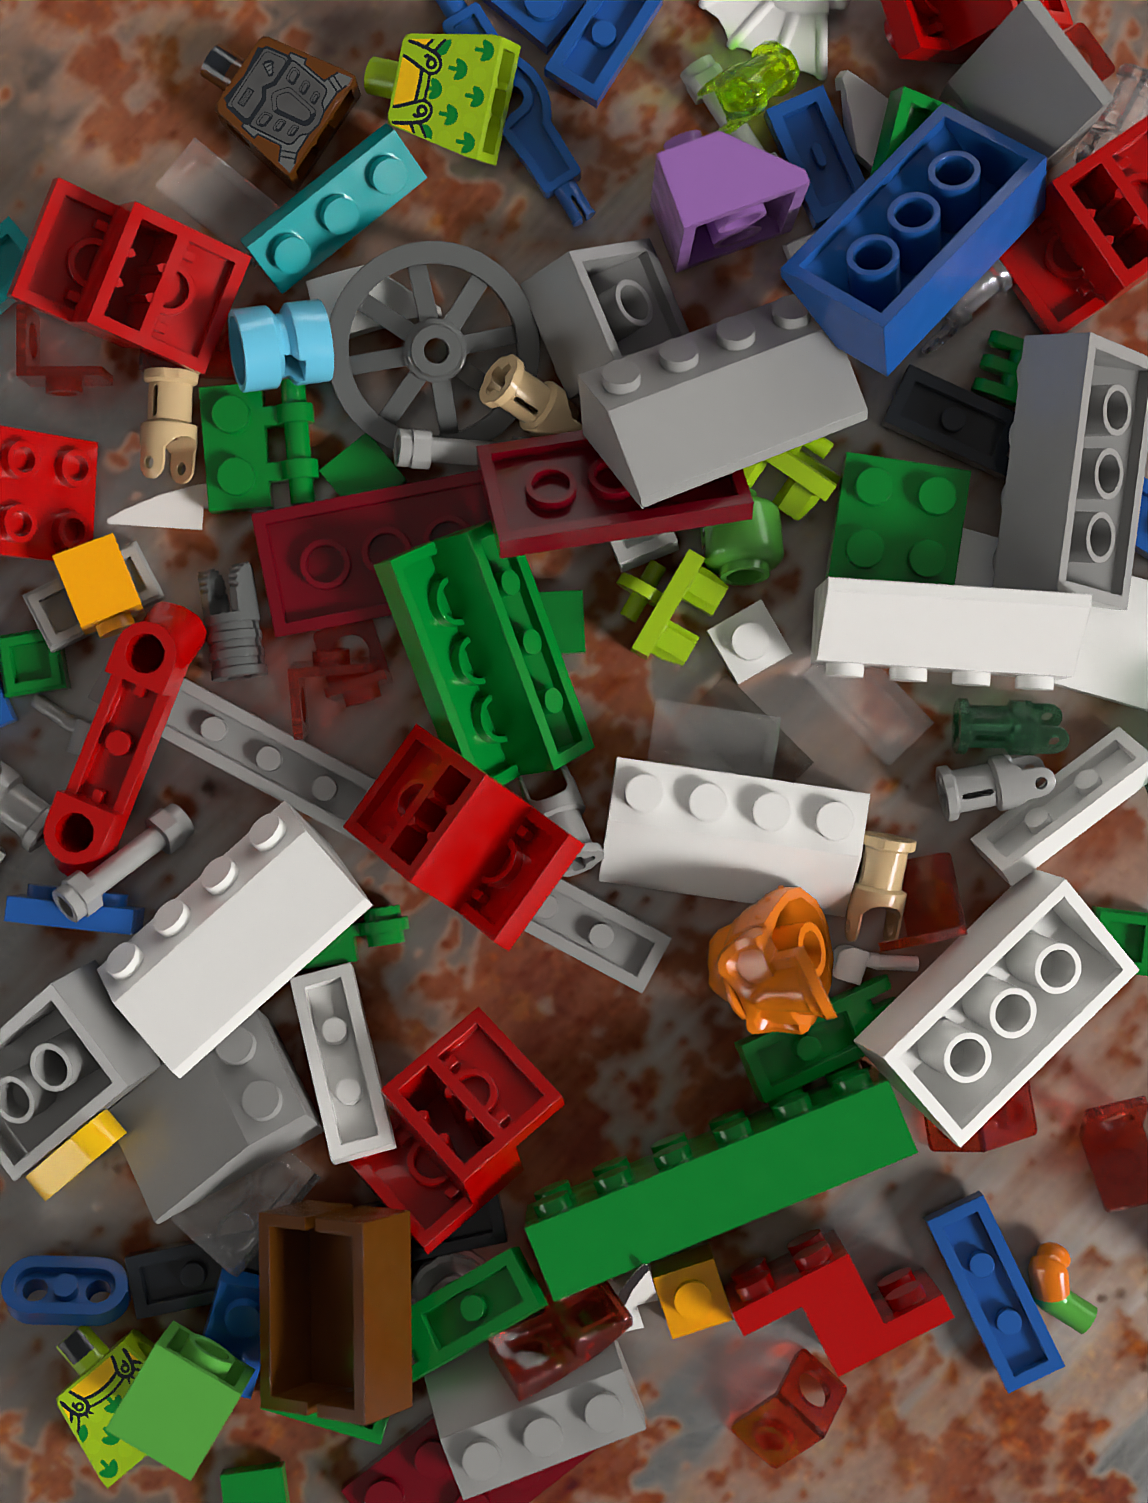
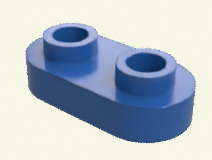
(69, 1287)

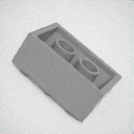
(500, 1440)

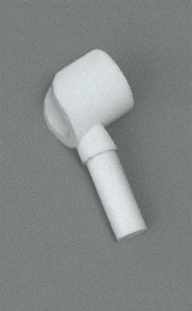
(852, 961)

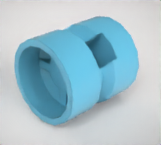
(280, 345)

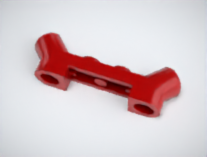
(142, 688)

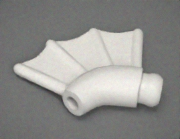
(792, 23)

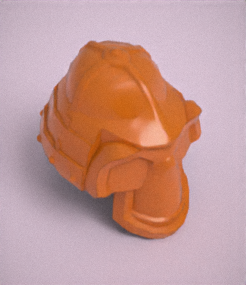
(775, 963)

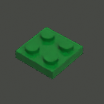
(898, 521)

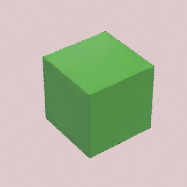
(180, 1399)

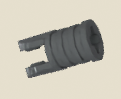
(235, 635)

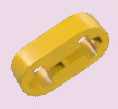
(76, 1154)

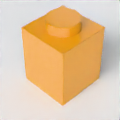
(99, 586)
(690, 1291)

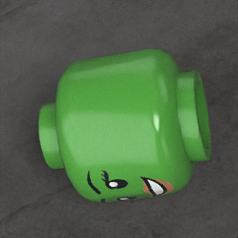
(745, 549)

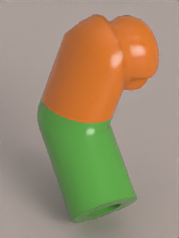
(1052, 1290)

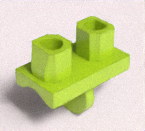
(806, 481)
(690, 584)

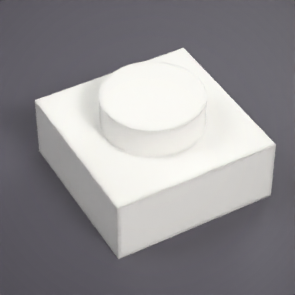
(748, 642)

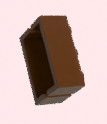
(335, 1310)

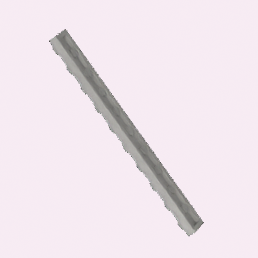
(331, 792)

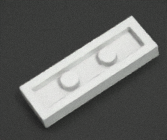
(1081, 797)
(342, 1063)

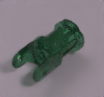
(1009, 727)

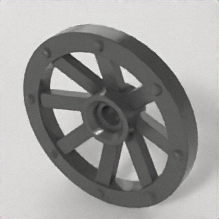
(415, 258)

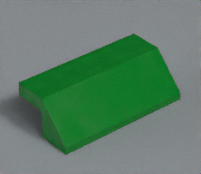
(485, 654)

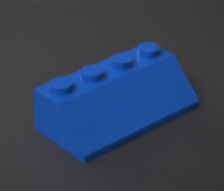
(917, 236)

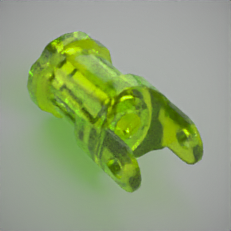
(747, 87)

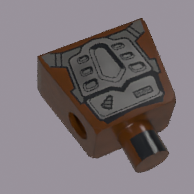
(281, 104)

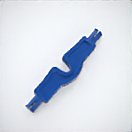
(530, 127)

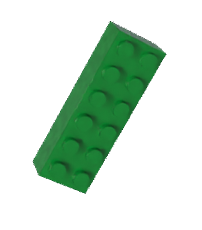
(716, 1179)

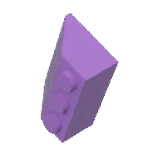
(721, 196)

